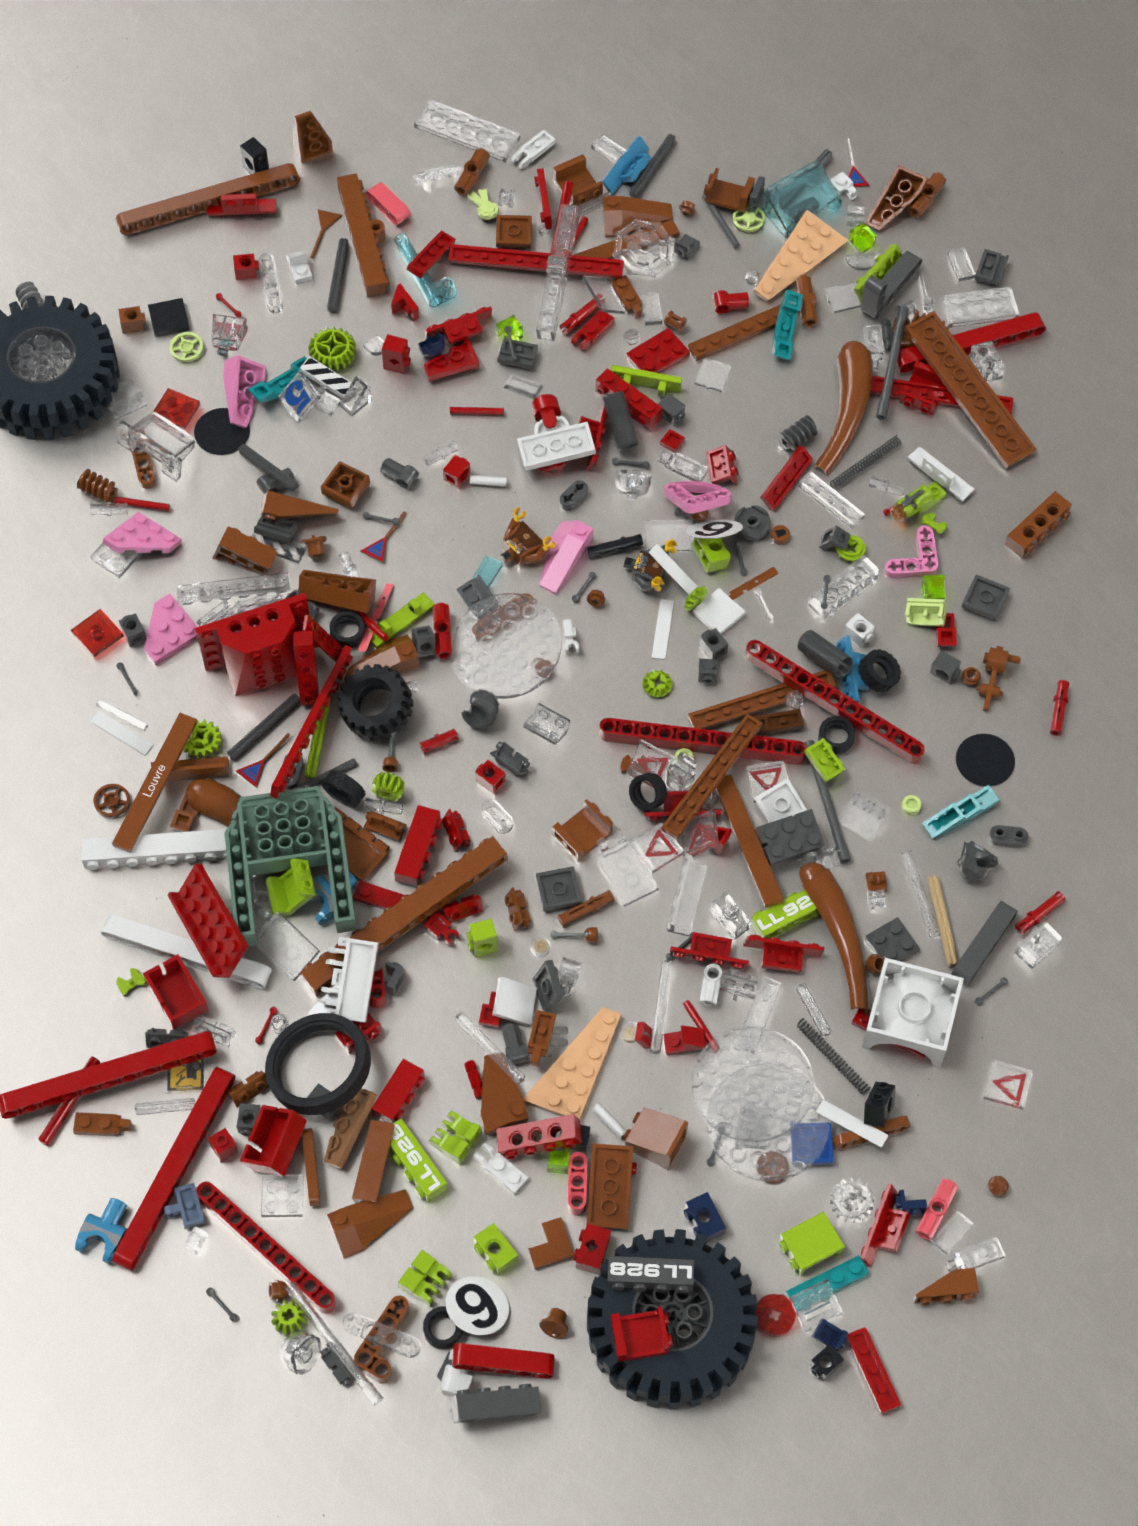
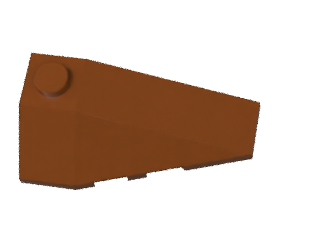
(898, 194)
(621, 210)
(286, 507)
(396, 653)
(365, 1221)

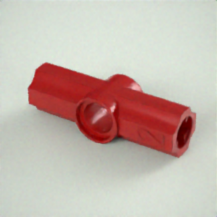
(442, 622)

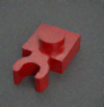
(439, 927)

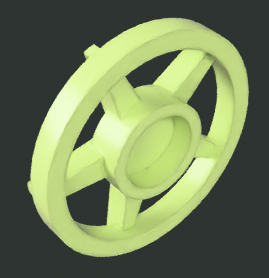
(748, 219)
(186, 347)

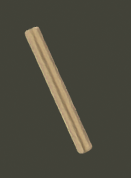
(943, 921)

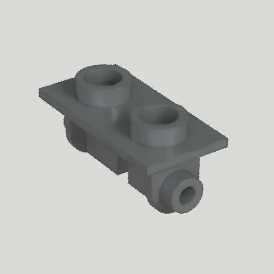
(503, 755)
(157, 1037)
(340, 1373)

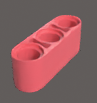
(388, 203)
(579, 1174)

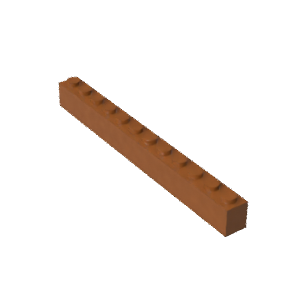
(414, 907)

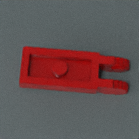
(593, 329)

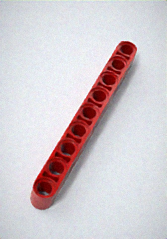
(1000, 334)
(261, 1238)

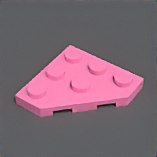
(141, 535)
(168, 630)

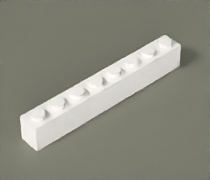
(155, 849)

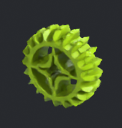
(342, 353)

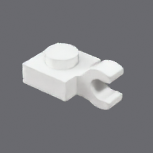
(844, 184)
(569, 633)

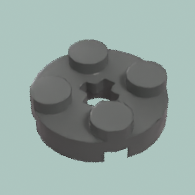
(757, 531)

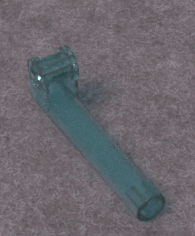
(434, 292)

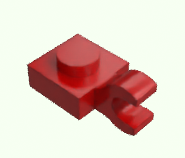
(486, 1017)

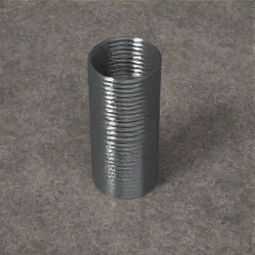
(620, 422)
(825, 653)

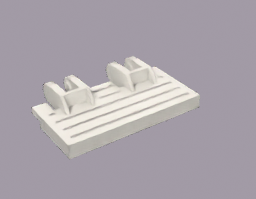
(353, 979)

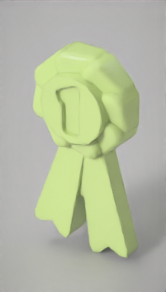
(486, 209)

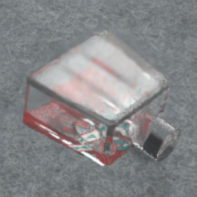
(228, 333)

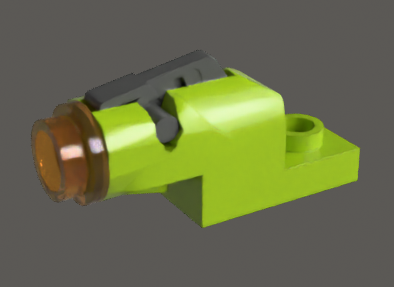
(917, 501)

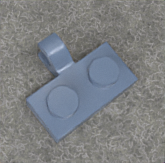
(187, 1206)

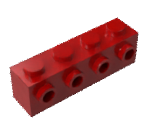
(641, 407)
(418, 845)

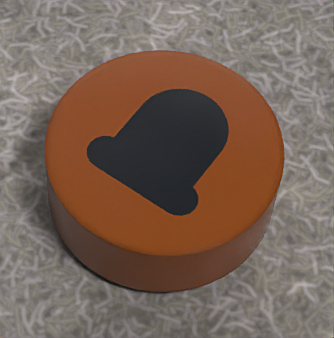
(780, 534)

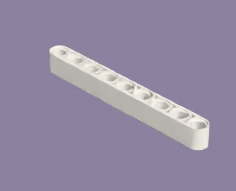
(169, 945)

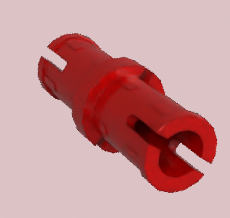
(438, 741)

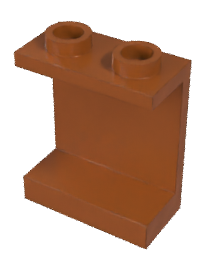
(583, 183)
(728, 194)
(582, 830)

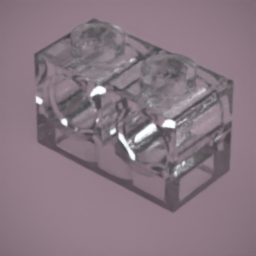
(988, 360)
(681, 772)

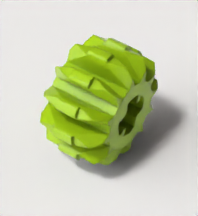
(388, 786)
(284, 1311)

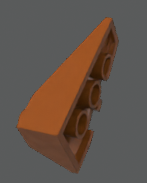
(309, 137)
(501, 1099)

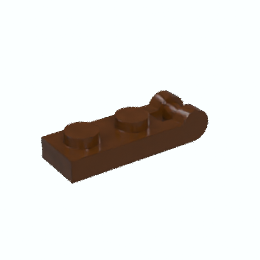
(780, 722)

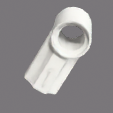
(710, 986)

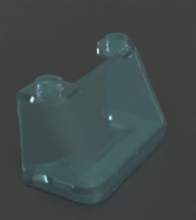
(800, 191)

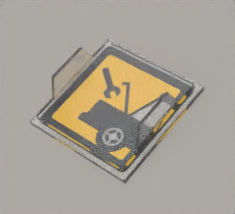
(186, 1078)

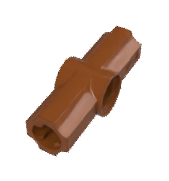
(471, 172)
(927, 195)
(808, 304)

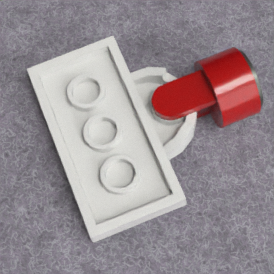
(554, 437)

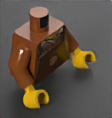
(523, 543)

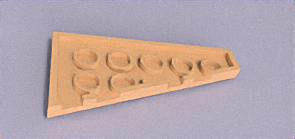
(804, 248)
(573, 1075)

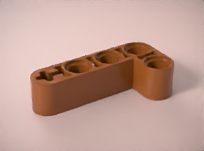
(375, 1353)

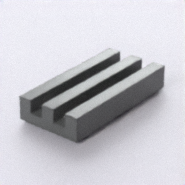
(756, 194)

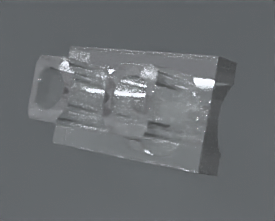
(739, 986)

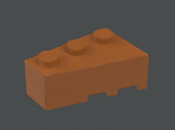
(245, 551)

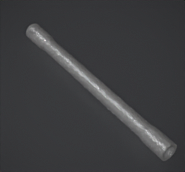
(367, 1387)

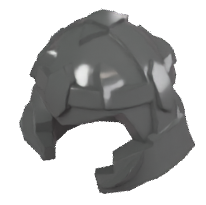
(482, 709)
(975, 861)

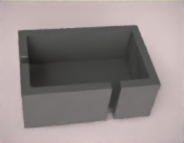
(790, 837)

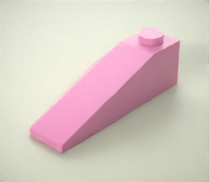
(238, 377)
(571, 543)

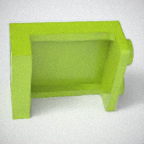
(292, 888)
(810, 1242)

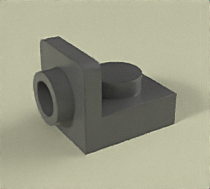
(686, 246)
(833, 537)
(708, 671)
(395, 978)

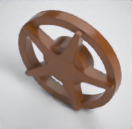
(111, 800)

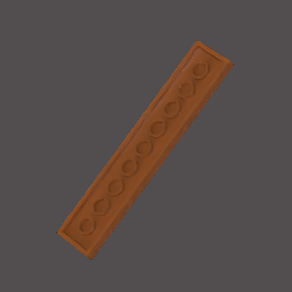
(970, 389)

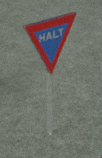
(855, 176)

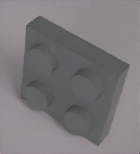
(985, 597)
(558, 888)
(892, 941)
(548, 986)

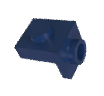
(913, 1207)
(830, 1334)

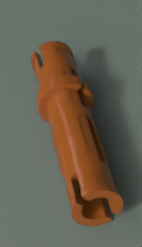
(592, 904)

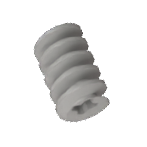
(27, 290)

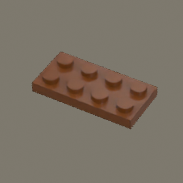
(610, 1186)

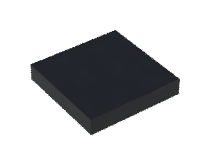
(168, 317)

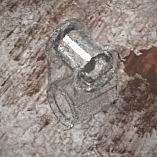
(569, 974)

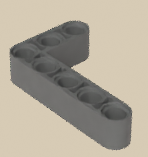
(879, 293)

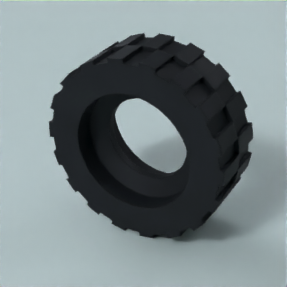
(889, 665)
(343, 788)

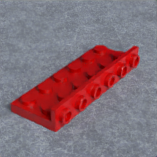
(209, 923)

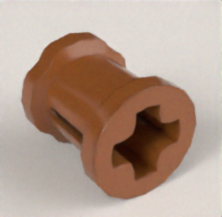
(675, 321)

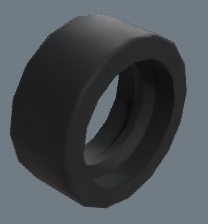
(347, 616)
(838, 721)
(636, 795)
(437, 1343)

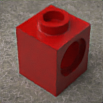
(245, 266)
(456, 471)
(493, 783)
(223, 1145)

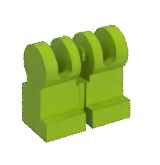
(465, 1136)
(421, 1268)

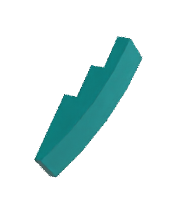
(961, 812)

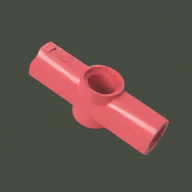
(932, 1219)

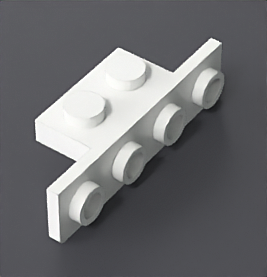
(940, 474)

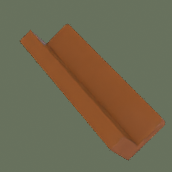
(200, 769)
(373, 1161)

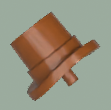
(315, 545)
(555, 1324)

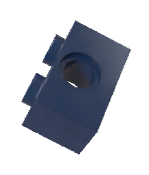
(704, 1206)

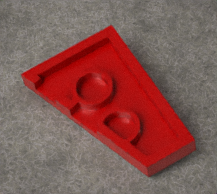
(456, 361)

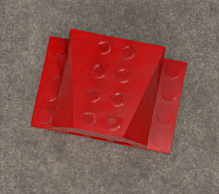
(254, 644)

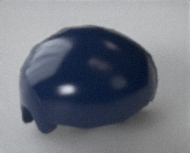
(432, 347)

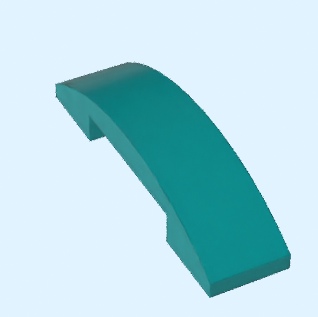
(785, 325)
(271, 390)

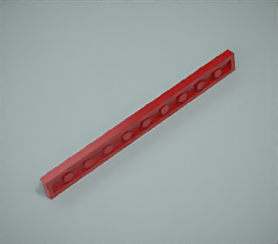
(532, 261)
(309, 726)

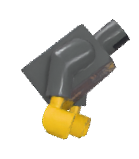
(646, 570)

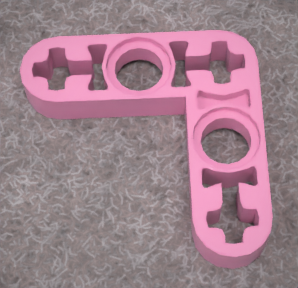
(921, 562)

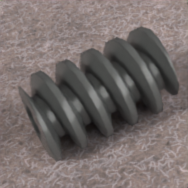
(797, 433)

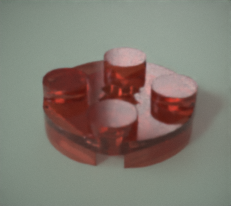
(785, 1320)

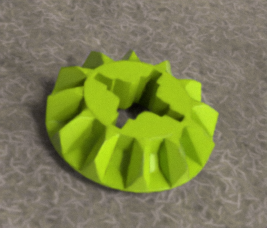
(859, 549)
(695, 598)
(662, 689)

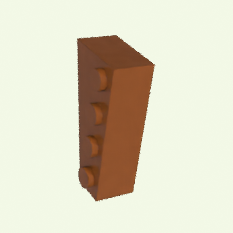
(338, 590)

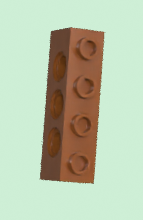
(1055, 505)

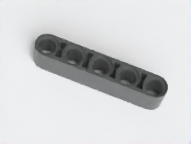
(984, 942)

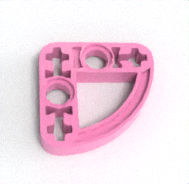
(712, 496)

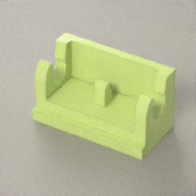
(926, 612)

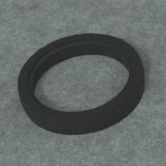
(293, 1034)

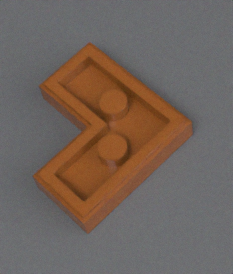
(557, 1246)

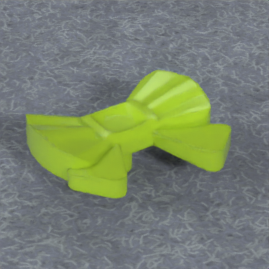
(928, 519)
(136, 980)

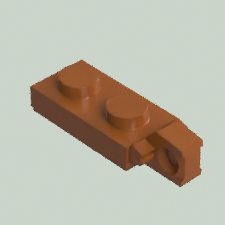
(627, 295)
(540, 1036)
(100, 1124)

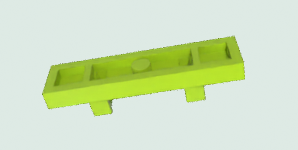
(880, 269)
(649, 379)
(403, 618)

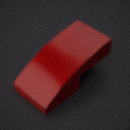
(946, 635)

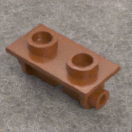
(384, 825)
(515, 901)
(255, 1084)

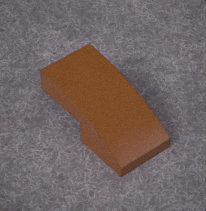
(184, 817)

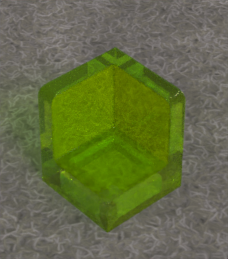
(862, 238)
(517, 329)
(933, 586)
(558, 1161)

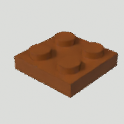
(513, 231)

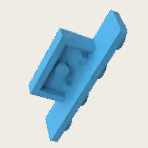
(628, 166)
(851, 681)

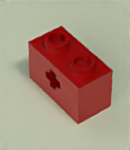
(395, 354)
(596, 1237)

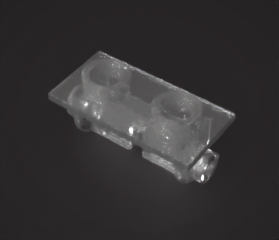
(221, 1034)

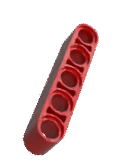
(503, 1361)

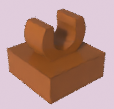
(876, 881)

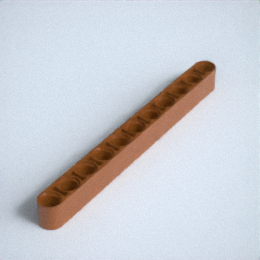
(196, 201)

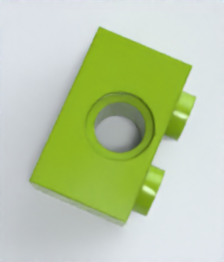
(711, 553)
(482, 938)
(490, 1238)

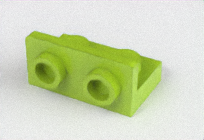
(824, 760)

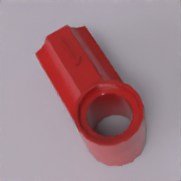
(724, 302)

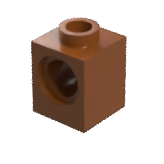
(131, 319)

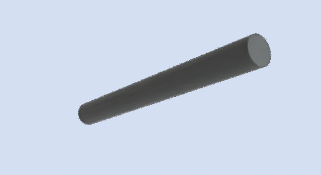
(722, 223)
(320, 778)

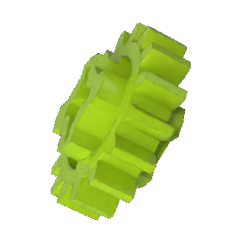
(200, 740)

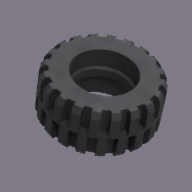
(359, 686)

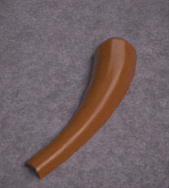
(855, 386)
(213, 800)
(834, 909)

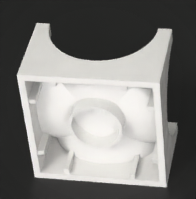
(914, 1009)

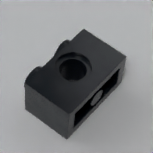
(254, 156)
(879, 1104)

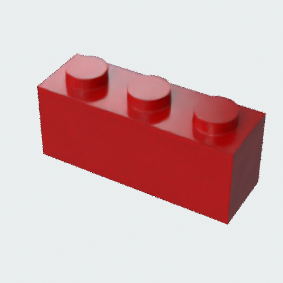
(398, 1092)

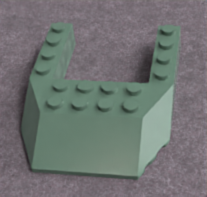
(272, 832)

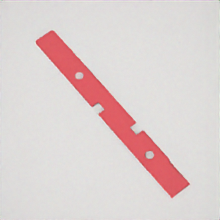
(376, 614)

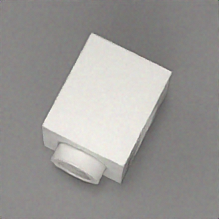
(859, 623)

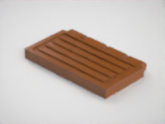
(362, 852)

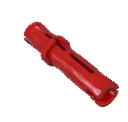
(577, 318)
(1062, 688)
(1034, 917)

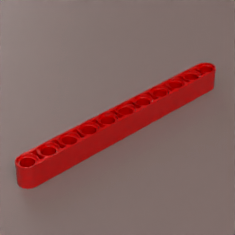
(838, 709)
(694, 735)
(107, 1074)
(173, 1169)

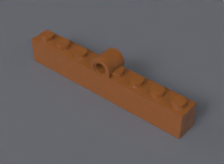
(364, 234)

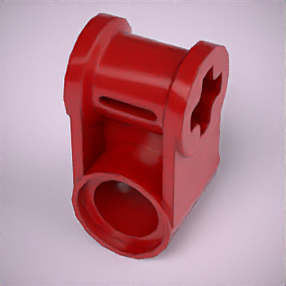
(378, 988)

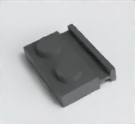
(991, 267)
(525, 354)
(279, 529)
(474, 591)

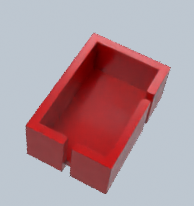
(176, 992)
(277, 1136)

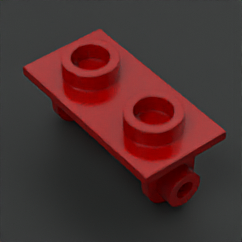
(453, 823)
(468, 906)

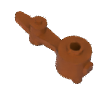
(996, 663)

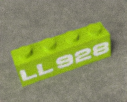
(784, 916)
(416, 1163)

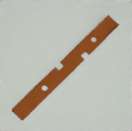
(751, 583)

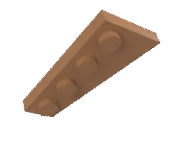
(348, 1127)

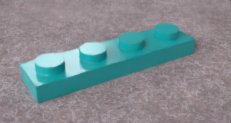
(838, 1276)

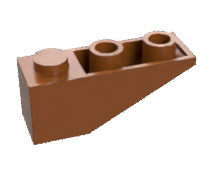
(953, 1286)

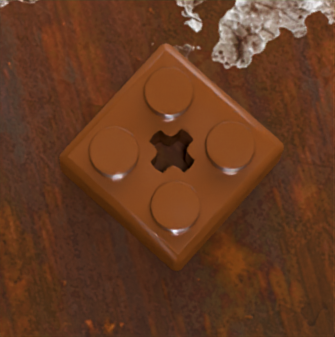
(336, 484)

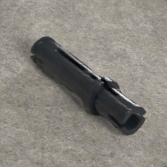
(623, 543)

